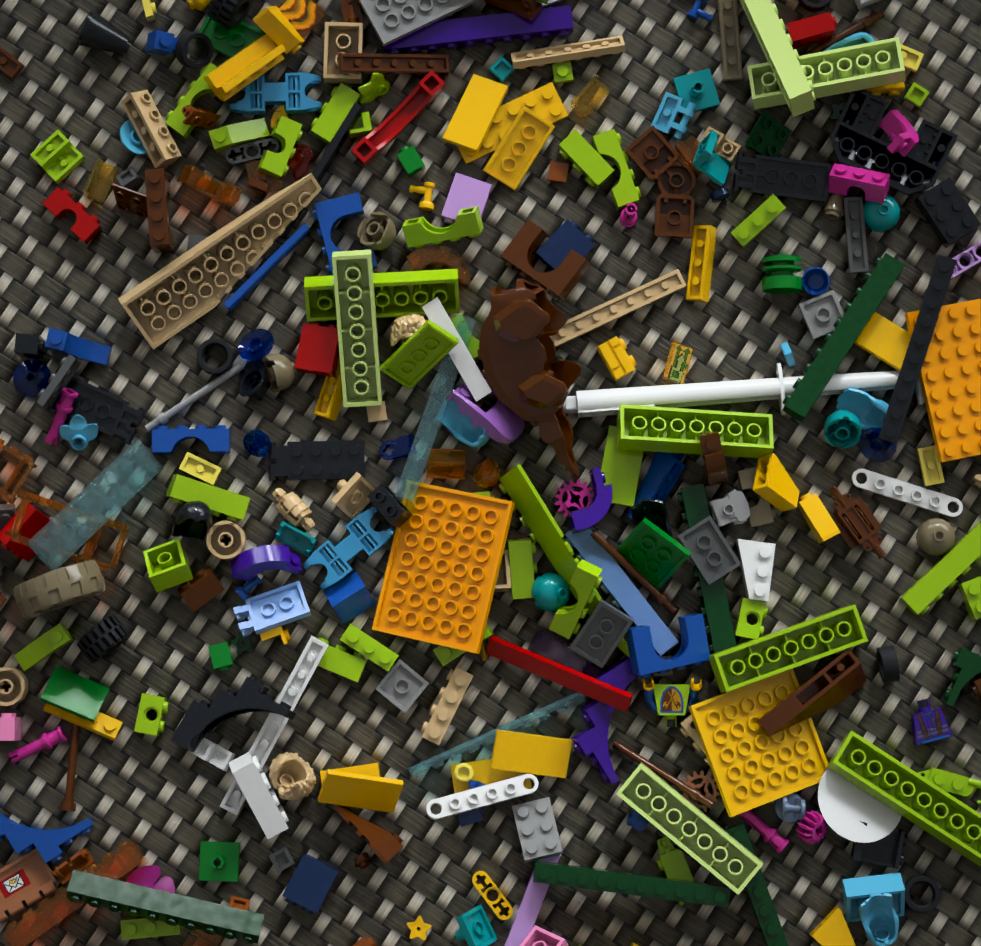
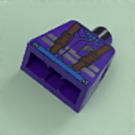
(929, 724)

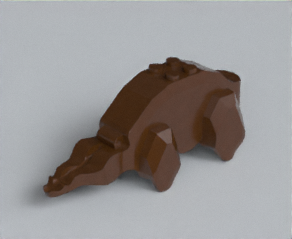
(521, 364)

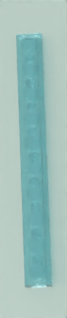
(432, 417)
(489, 737)

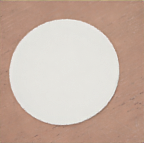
(846, 805)

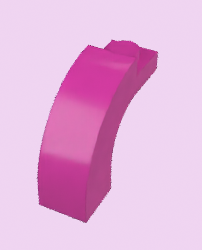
(900, 131)

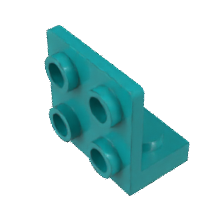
(709, 161)

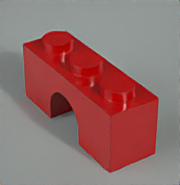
(61, 203)

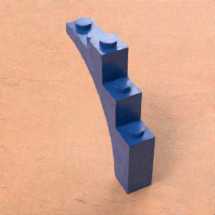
(46, 841)

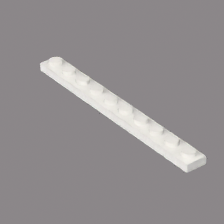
(275, 723)

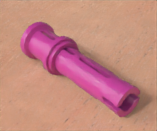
(631, 212)
(63, 408)
(46, 741)
(769, 834)

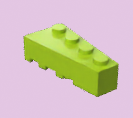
(219, 500)

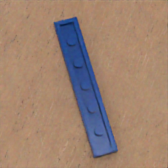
(267, 267)

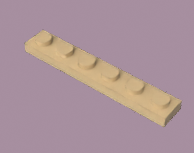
(567, 52)

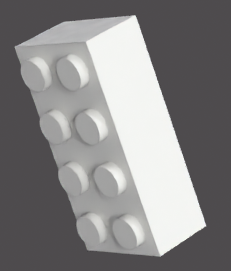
(257, 793)

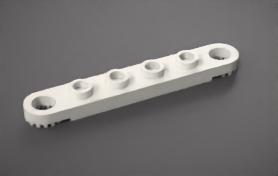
(907, 492)
(482, 796)

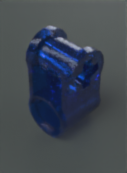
(401, 447)

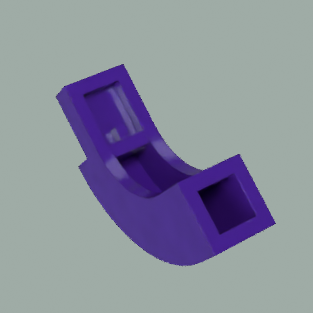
(587, 518)
(265, 558)

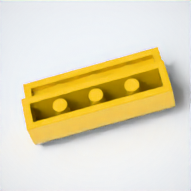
(244, 67)

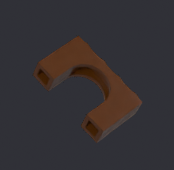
(156, 193)
(557, 282)

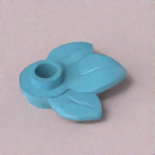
(78, 429)

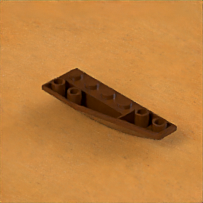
(818, 693)

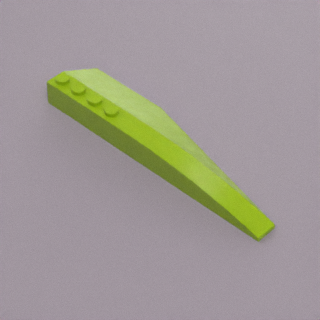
(545, 531)

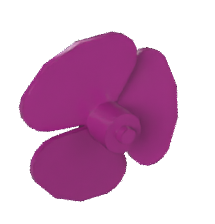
(148, 876)

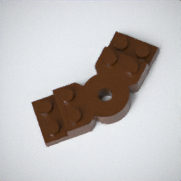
(660, 164)

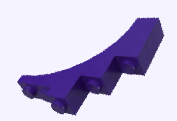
(597, 714)

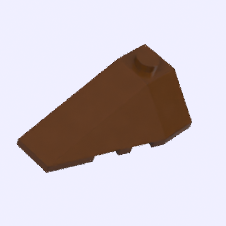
(379, 840)

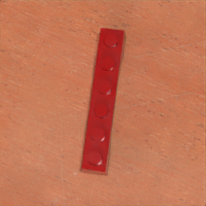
(399, 119)

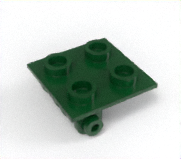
(767, 136)

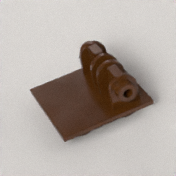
(130, 201)

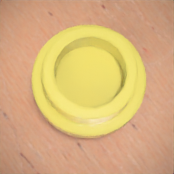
(463, 772)

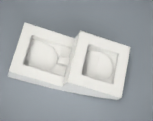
(214, 754)

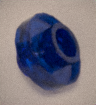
(257, 443)

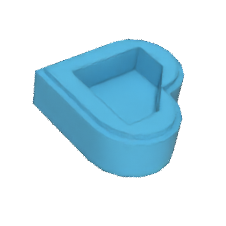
(788, 354)

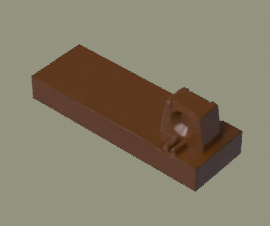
(525, 8)

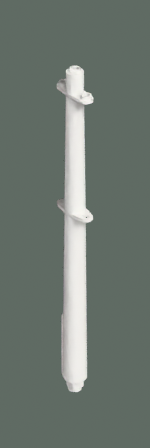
(607, 401)

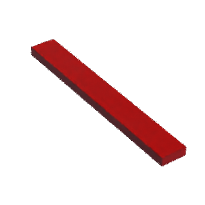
(559, 673)

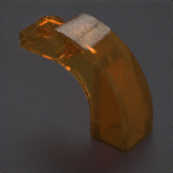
(209, 187)
(439, 255)

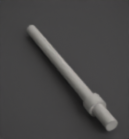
(162, 418)

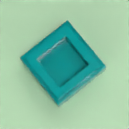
(501, 69)

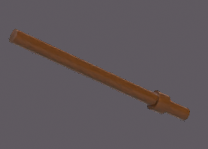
(864, 23)
(660, 597)
(695, 794)

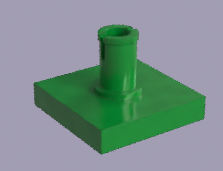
(219, 861)

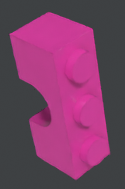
(871, 182)

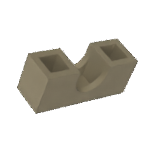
(762, 512)

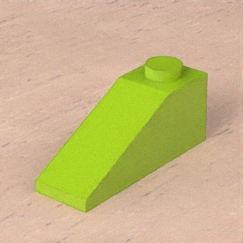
(238, 134)
(43, 647)

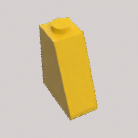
(279, 29)
(775, 484)
(817, 517)
(833, 930)

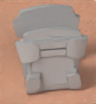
(730, 509)

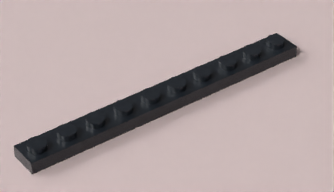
(917, 349)

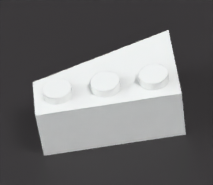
(756, 567)

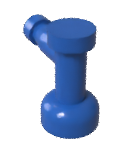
(697, 12)
(243, 591)

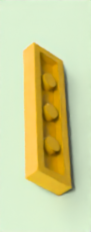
(103, 724)

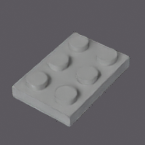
(537, 829)

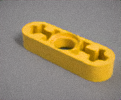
(484, 894)

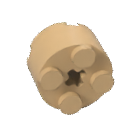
(217, 534)
(18, 689)

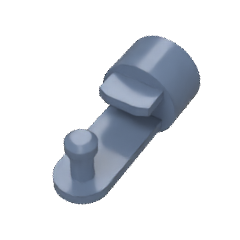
(789, 808)

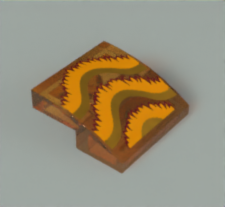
(301, 14)

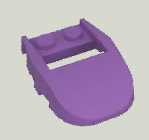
(499, 421)

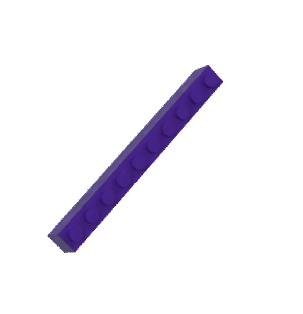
(485, 30)

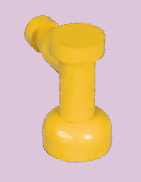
(427, 189)

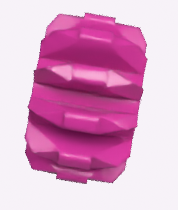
(812, 827)

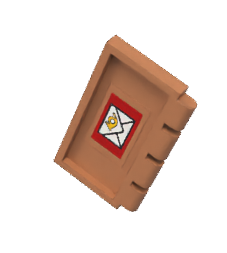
(23, 881)

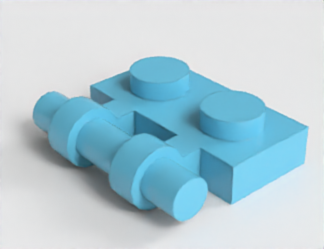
(667, 114)

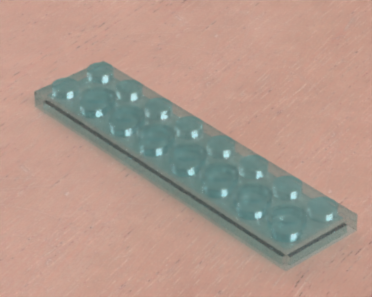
(95, 505)

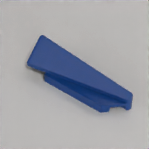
(660, 477)

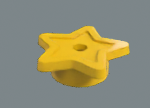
(418, 923)

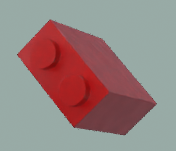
(811, 30)
(318, 350)
(32, 524)

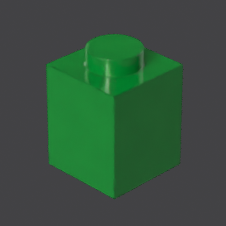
(410, 160)
(221, 656)

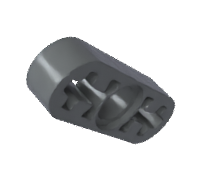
(237, 149)

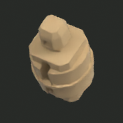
(293, 509)

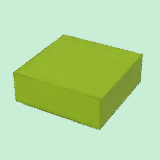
(916, 95)

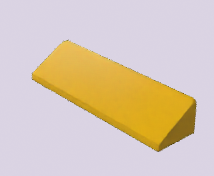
(701, 263)
(330, 396)

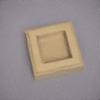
(377, 413)

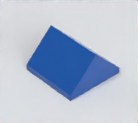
(349, 597)

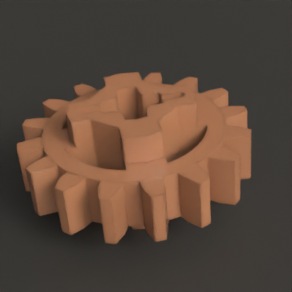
(705, 780)

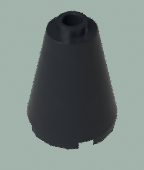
(102, 35)

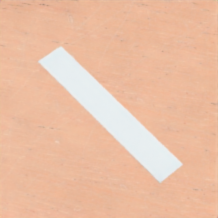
(460, 353)

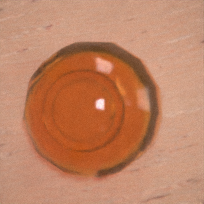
(487, 473)

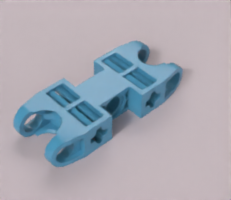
(279, 94)
(348, 548)

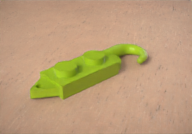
(952, 782)

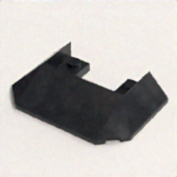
(858, 147)

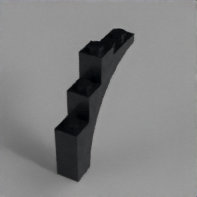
(204, 717)

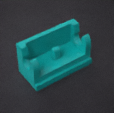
(295, 539)

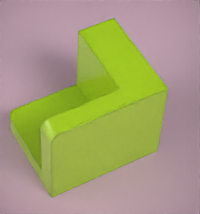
(362, 127)

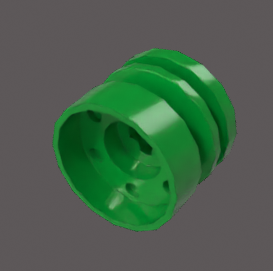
(781, 271)

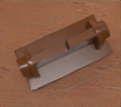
(351, 11)
(199, 117)
(78, 862)

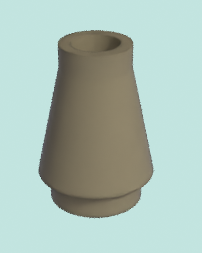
(834, 207)

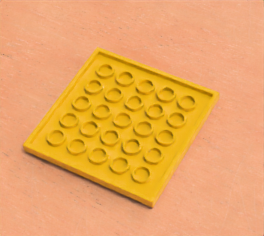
(743, 758)

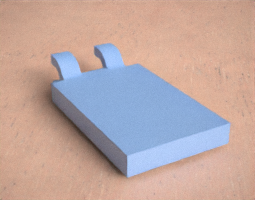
(272, 609)

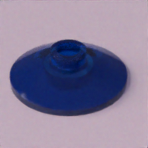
(255, 345)
(40, 381)
(872, 449)

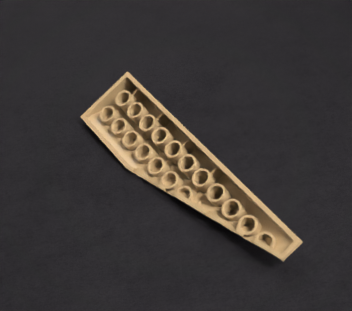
(211, 268)

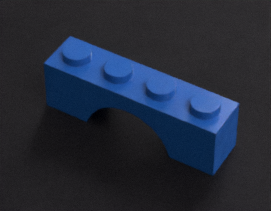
(166, 440)

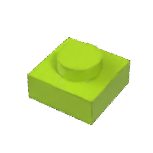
(562, 72)

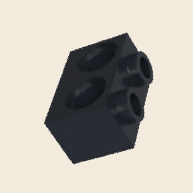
(30, 346)
(390, 505)

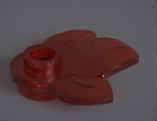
(300, 164)

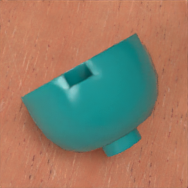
(881, 216)
(842, 429)
(550, 592)

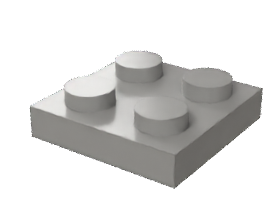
(821, 313)
(402, 686)

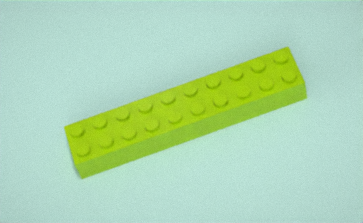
(909, 794)

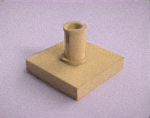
(353, 495)

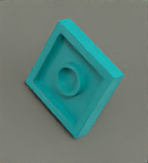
(698, 89)
(475, 928)

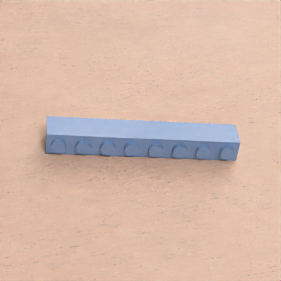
(622, 589)

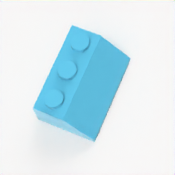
(859, 889)

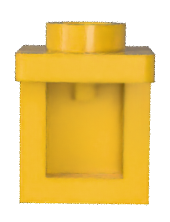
(275, 632)

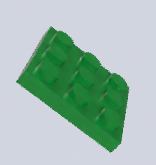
(653, 552)

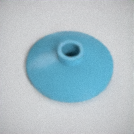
(127, 136)

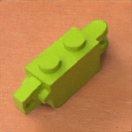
(672, 861)

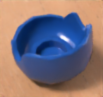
(815, 281)

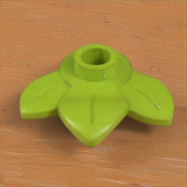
(376, 87)

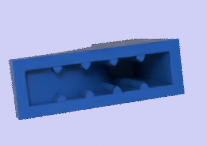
(66, 343)

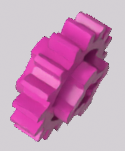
(568, 489)

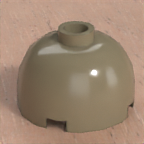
(377, 231)
(279, 371)
(935, 537)

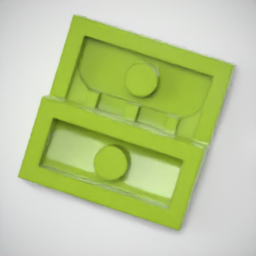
(57, 156)

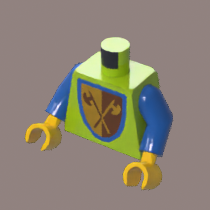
(671, 699)

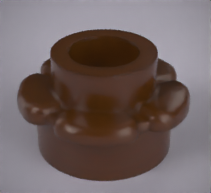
(362, 860)

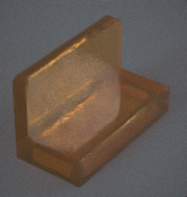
(687, 150)
(446, 464)

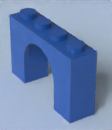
(332, 212)
(693, 647)

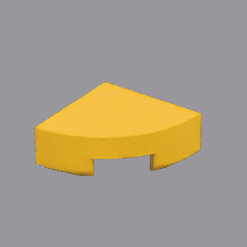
(279, 111)

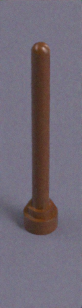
(69, 803)

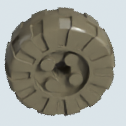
(59, 589)

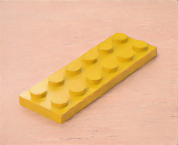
(541, 101)

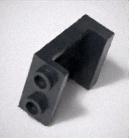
(881, 852)

